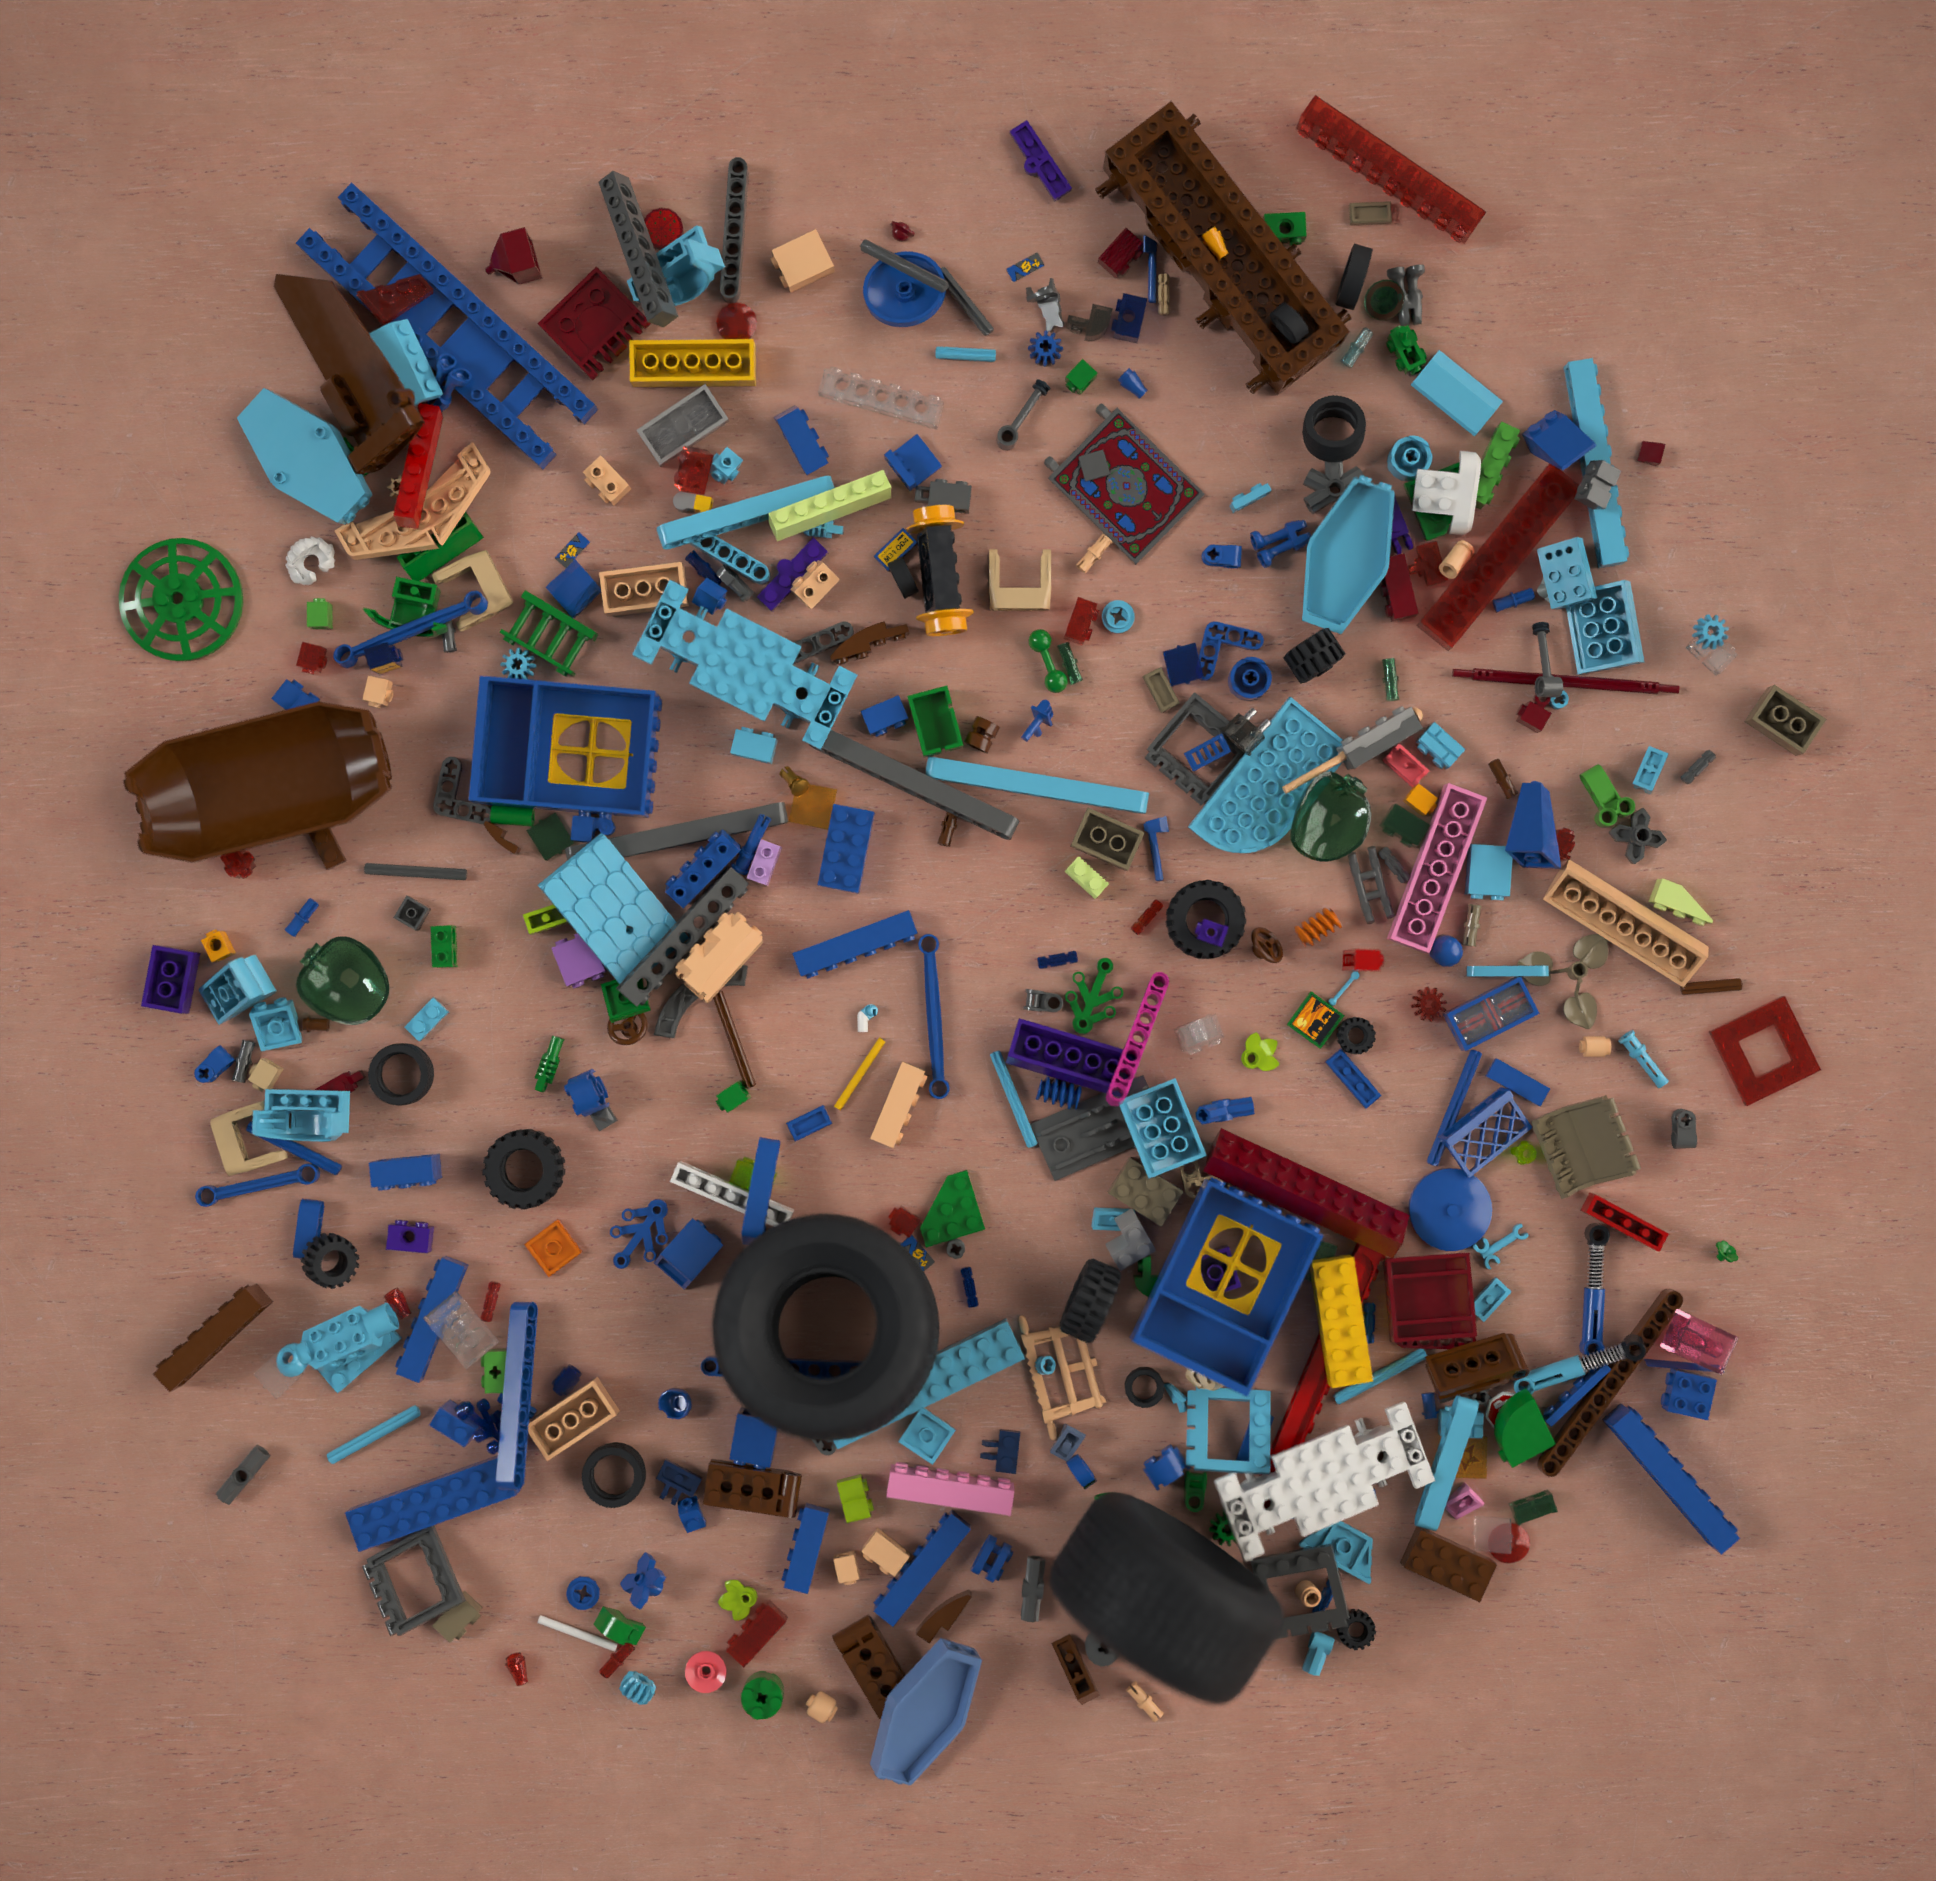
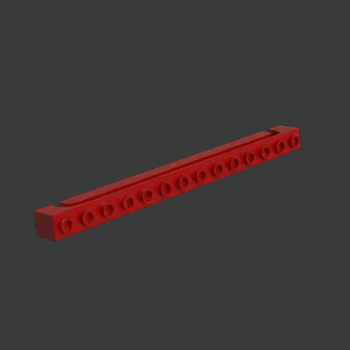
(1313, 1380)

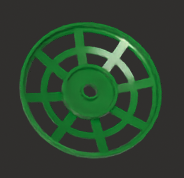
(189, 607)

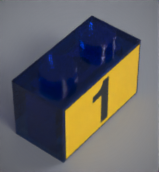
(383, 658)

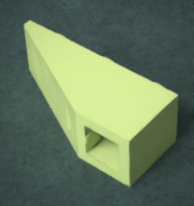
(1676, 898)

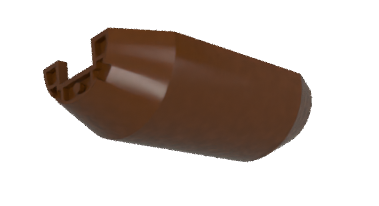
(258, 781)

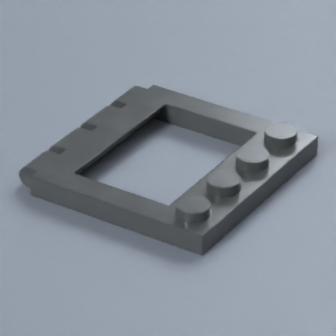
(1212, 722)
(1302, 1561)
(442, 1575)

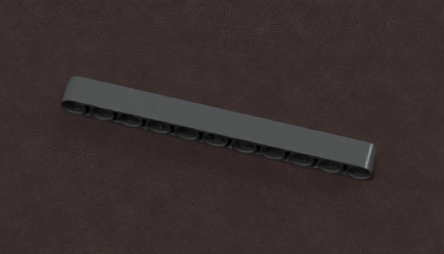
(919, 785)
(691, 831)

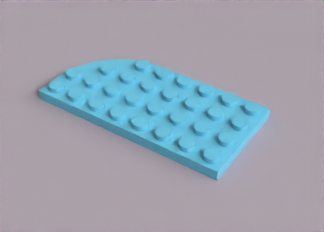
(1250, 805)

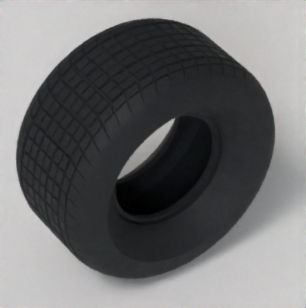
(750, 1312)
(1166, 1599)

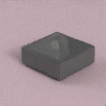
(603, 1118)

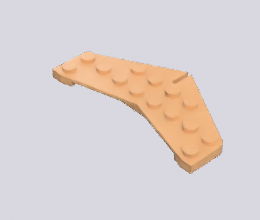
(441, 512)

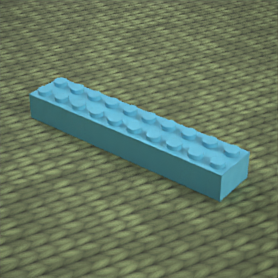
(962, 1366)

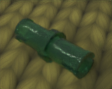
(1069, 663)
(1390, 679)

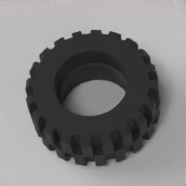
(1211, 891)
(496, 1169)
(1090, 1300)

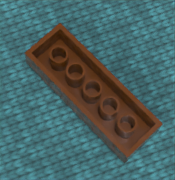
(213, 1337)

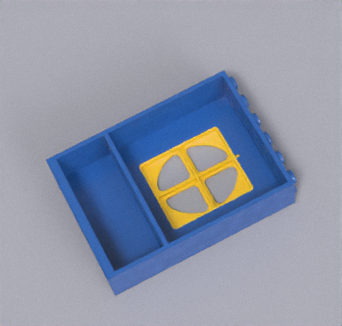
(519, 746)
(1201, 1326)

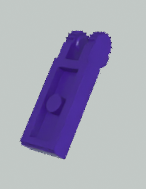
(1399, 529)

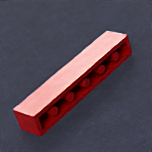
(418, 468)

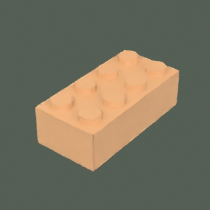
(639, 588)
(572, 1418)

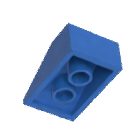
(1557, 440)

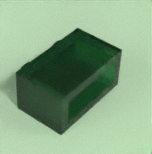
(1404, 826)

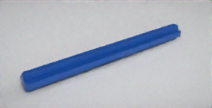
(1455, 1104)

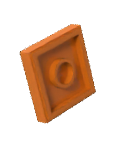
(553, 1248)

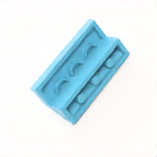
(1456, 393)

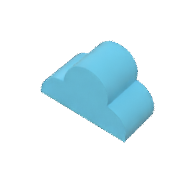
(237, 988)

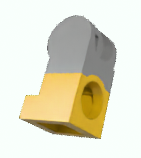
(692, 502)

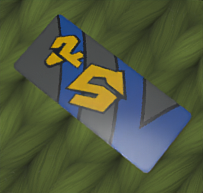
(1025, 267)
(572, 549)
(918, 1252)

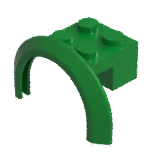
(411, 601)

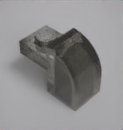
(1095, 326)

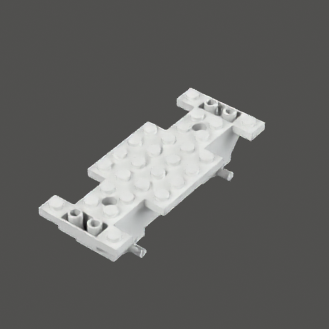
(1323, 1479)

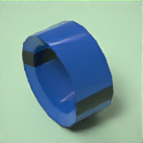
(1081, 1471)

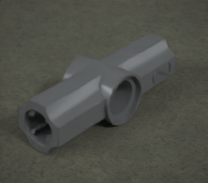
(235, 1483)
(1032, 1588)

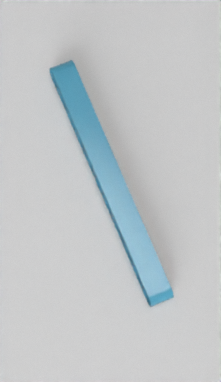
(1037, 785)

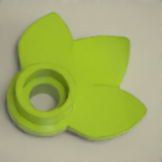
(1262, 1051)
(735, 1601)

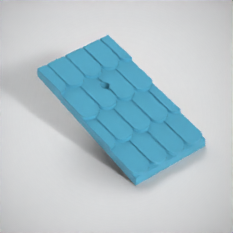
(603, 897)

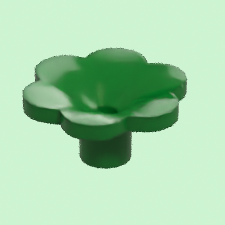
(1726, 1252)

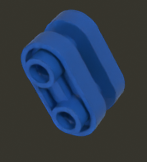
(1003, 1555)

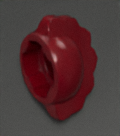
(901, 231)

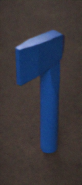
(1150, 247)
(1152, 827)

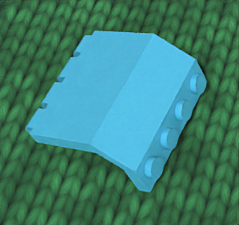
(407, 359)

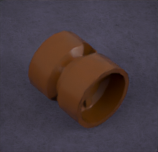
(978, 741)

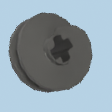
(1098, 1654)

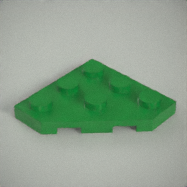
(1431, 524)
(952, 1212)

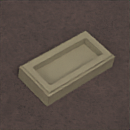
(1370, 213)
(1161, 689)

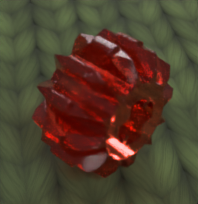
(1421, 1002)

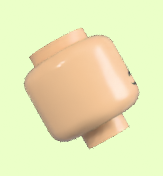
(821, 1707)

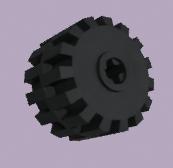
(1314, 655)

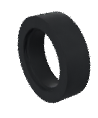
(1353, 276)

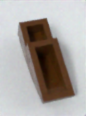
(943, 1616)

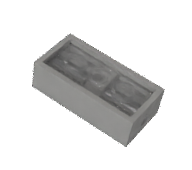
(683, 425)

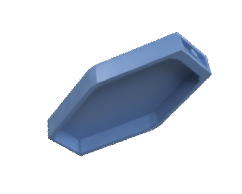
(925, 1712)

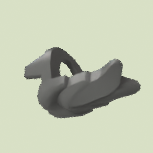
(1048, 300)

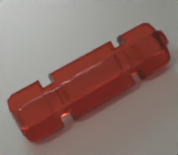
(1147, 916)
(490, 1301)

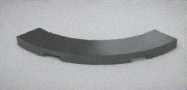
(681, 1001)

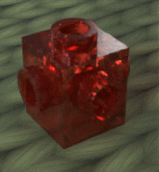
(239, 864)

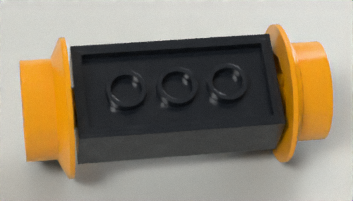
(938, 570)

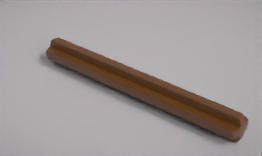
(734, 1040)

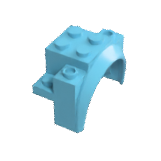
(687, 266)

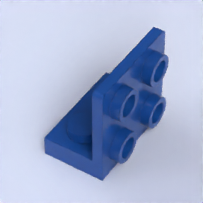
(913, 462)

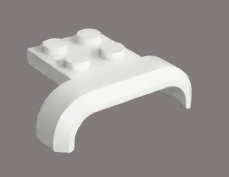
(1450, 492)

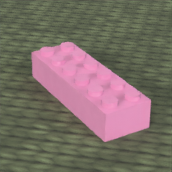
(950, 1489)

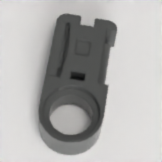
(732, 580)

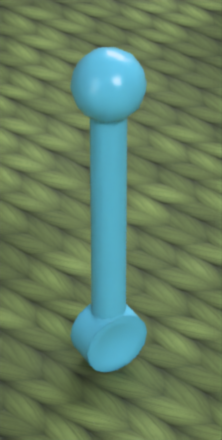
(1354, 975)

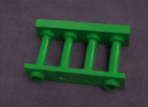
(549, 613)

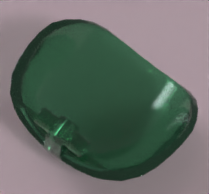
(1331, 817)
(343, 981)

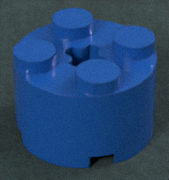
(1259, 672)
(587, 1093)
(1165, 1467)

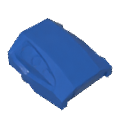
(574, 589)

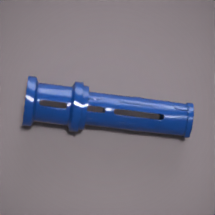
(747, 852)

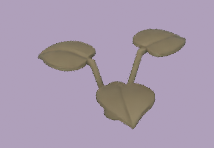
(1592, 953)

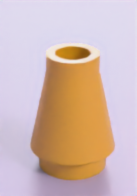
(1214, 242)

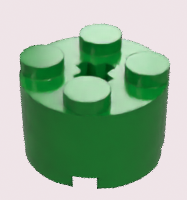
(758, 1706)

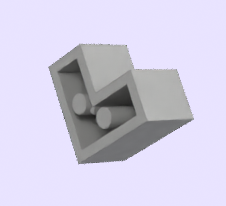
(1133, 1242)

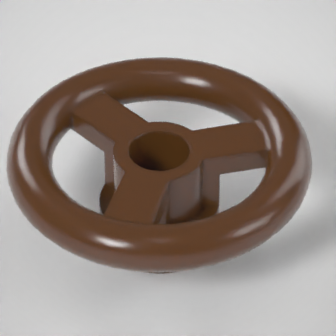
(1263, 948)
(631, 1033)

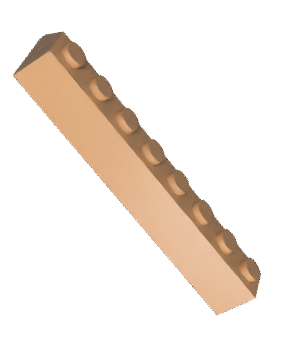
(1626, 923)

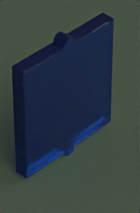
(1183, 664)

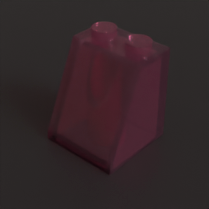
(1699, 1342)

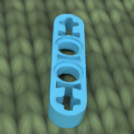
(1507, 970)

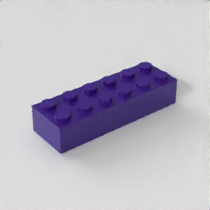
(1065, 1056)

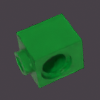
(1080, 377)

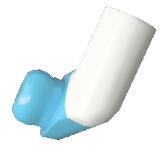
(864, 1016)

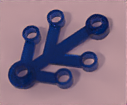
(466, 1410)

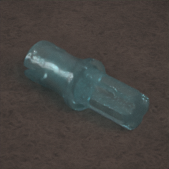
(1357, 347)

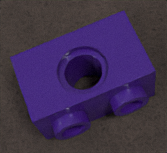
(397, 1237)

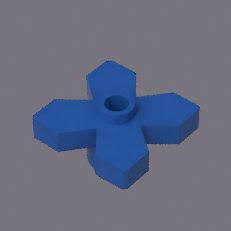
(645, 1582)

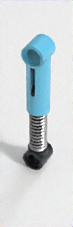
(1577, 1366)

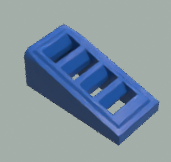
(1226, 750)

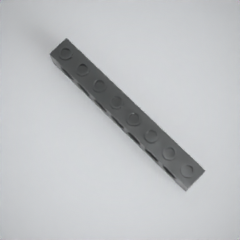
(638, 249)
(628, 986)

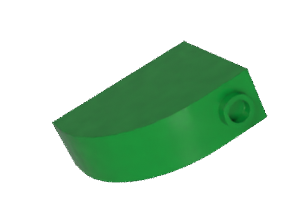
(1521, 1429)

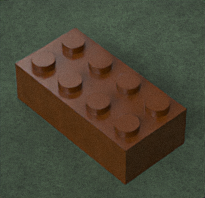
(1448, 1563)

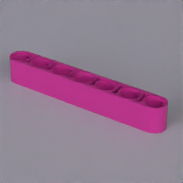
(1133, 1047)

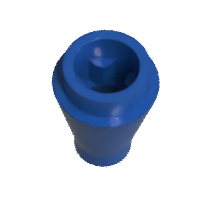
(1132, 383)

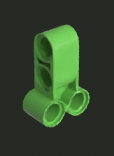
(1604, 796)

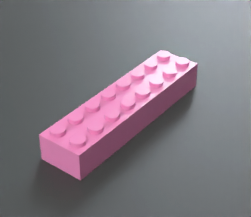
(1437, 868)

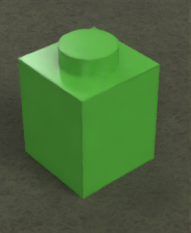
(319, 614)

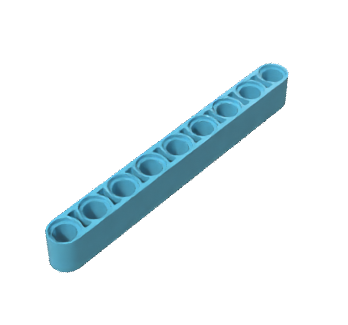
(737, 514)

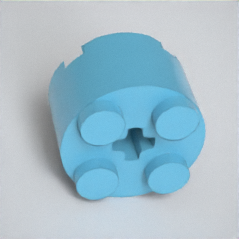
(1398, 462)

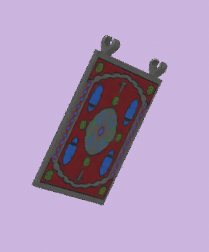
(1140, 495)

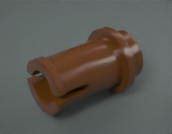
(315, 1024)

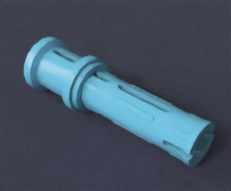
(1635, 1052)

